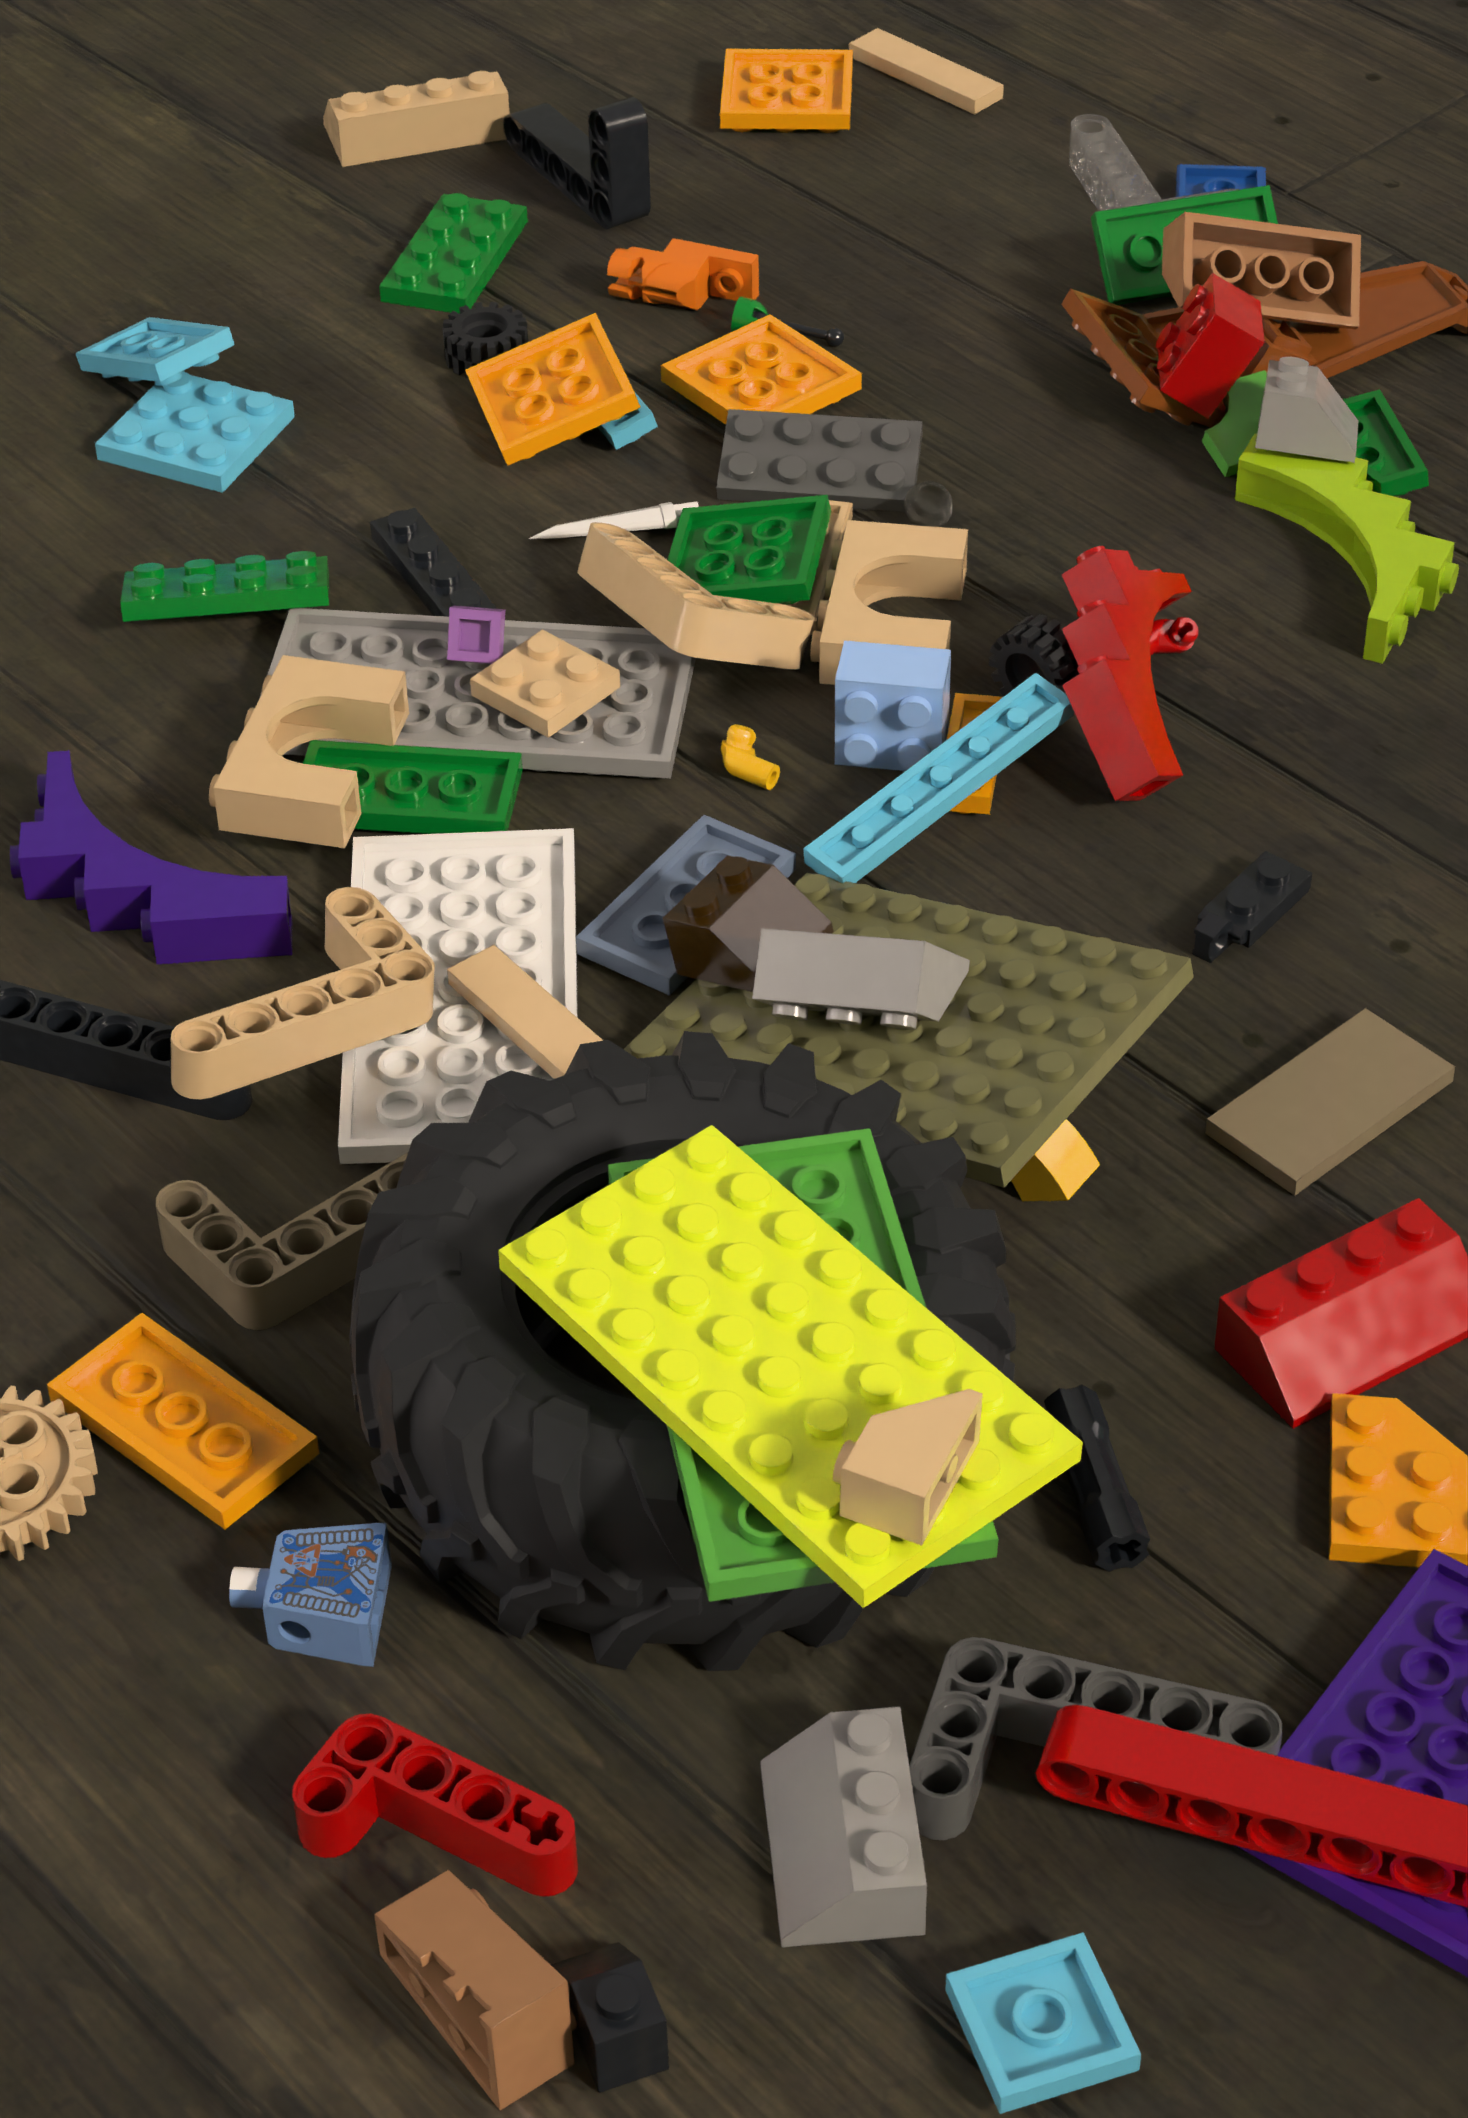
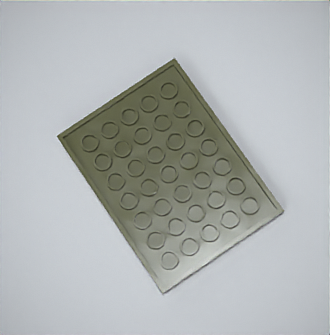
(1009, 1055)

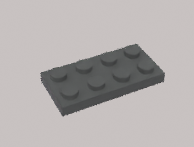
(815, 455)

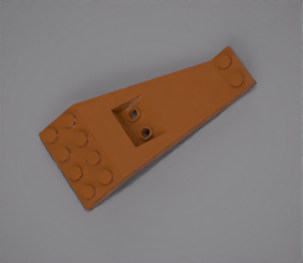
(1395, 310)

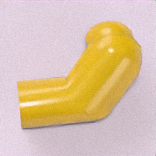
(741, 758)

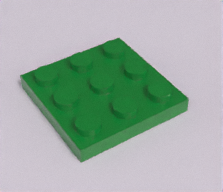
(753, 547)

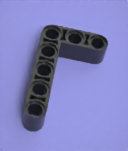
(598, 172)

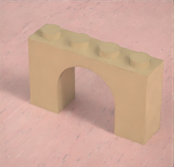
(884, 563)
(299, 704)

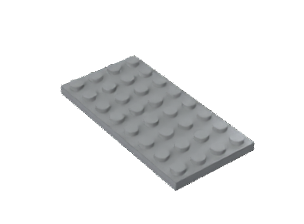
(623, 734)

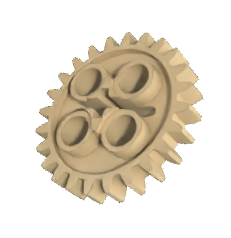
(43, 1470)

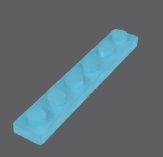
(939, 781)

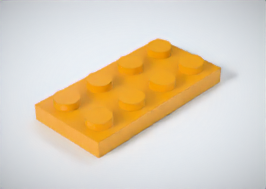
(184, 1420)

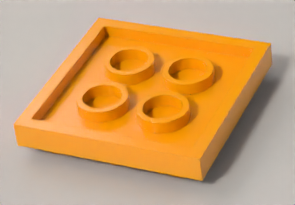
(786, 89)
(761, 370)
(552, 389)

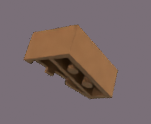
(479, 1986)

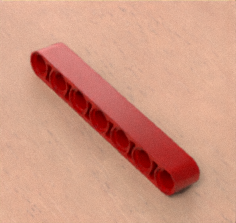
(1258, 1801)

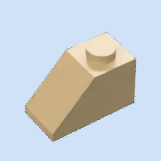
(908, 1464)

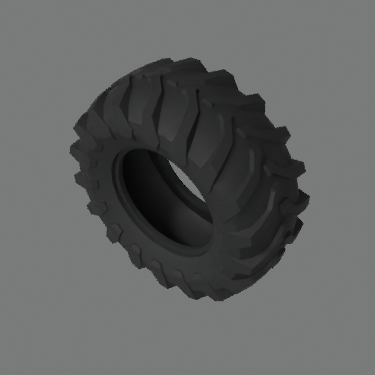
(520, 1466)

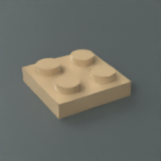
(545, 683)

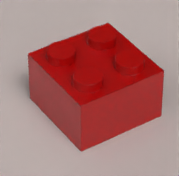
(1209, 344)

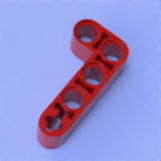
(381, 1771)

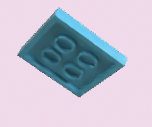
(195, 431)

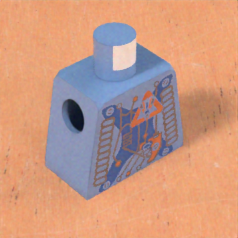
(321, 1591)

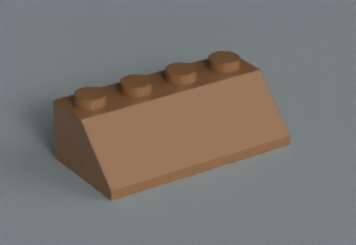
(1290, 269)

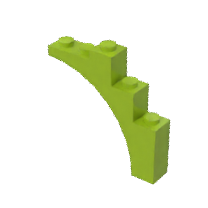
(1364, 526)

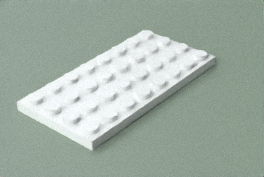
(455, 901)

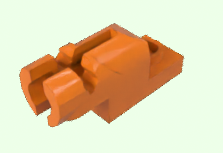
(683, 274)

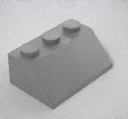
(855, 977)
(845, 1831)

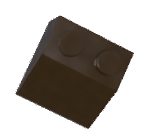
(721, 919)

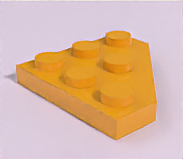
(1393, 1485)

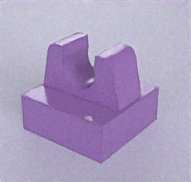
(475, 634)

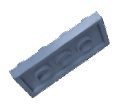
(631, 930)

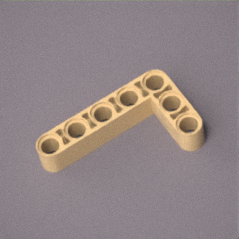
(686, 613)
(377, 993)

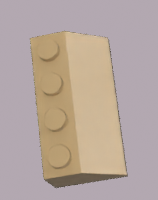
(417, 118)

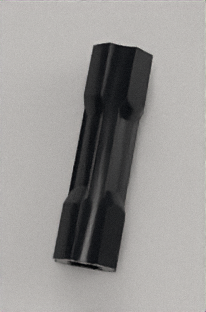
(1108, 1512)

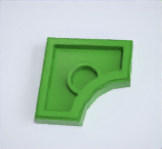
(1241, 420)

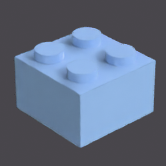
(890, 704)

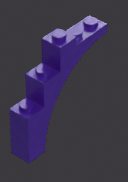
(177, 907)

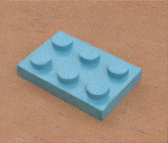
(156, 350)

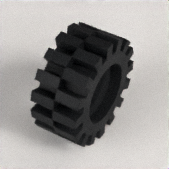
(481, 334)
(1028, 643)

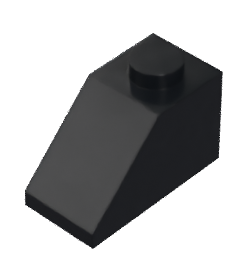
(616, 2016)

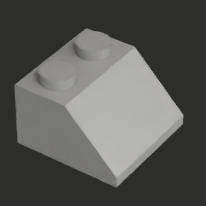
(1305, 413)

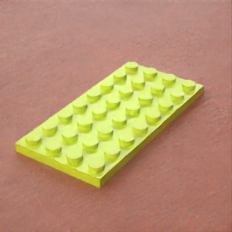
(775, 1349)

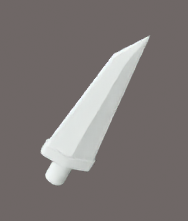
(661, 516)

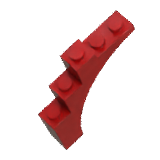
(1115, 680)

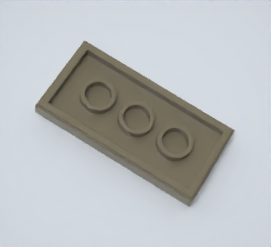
(1329, 1101)

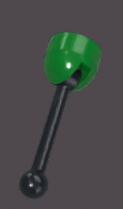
(750, 310)

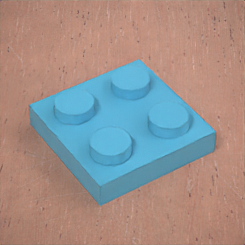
(1042, 2022)

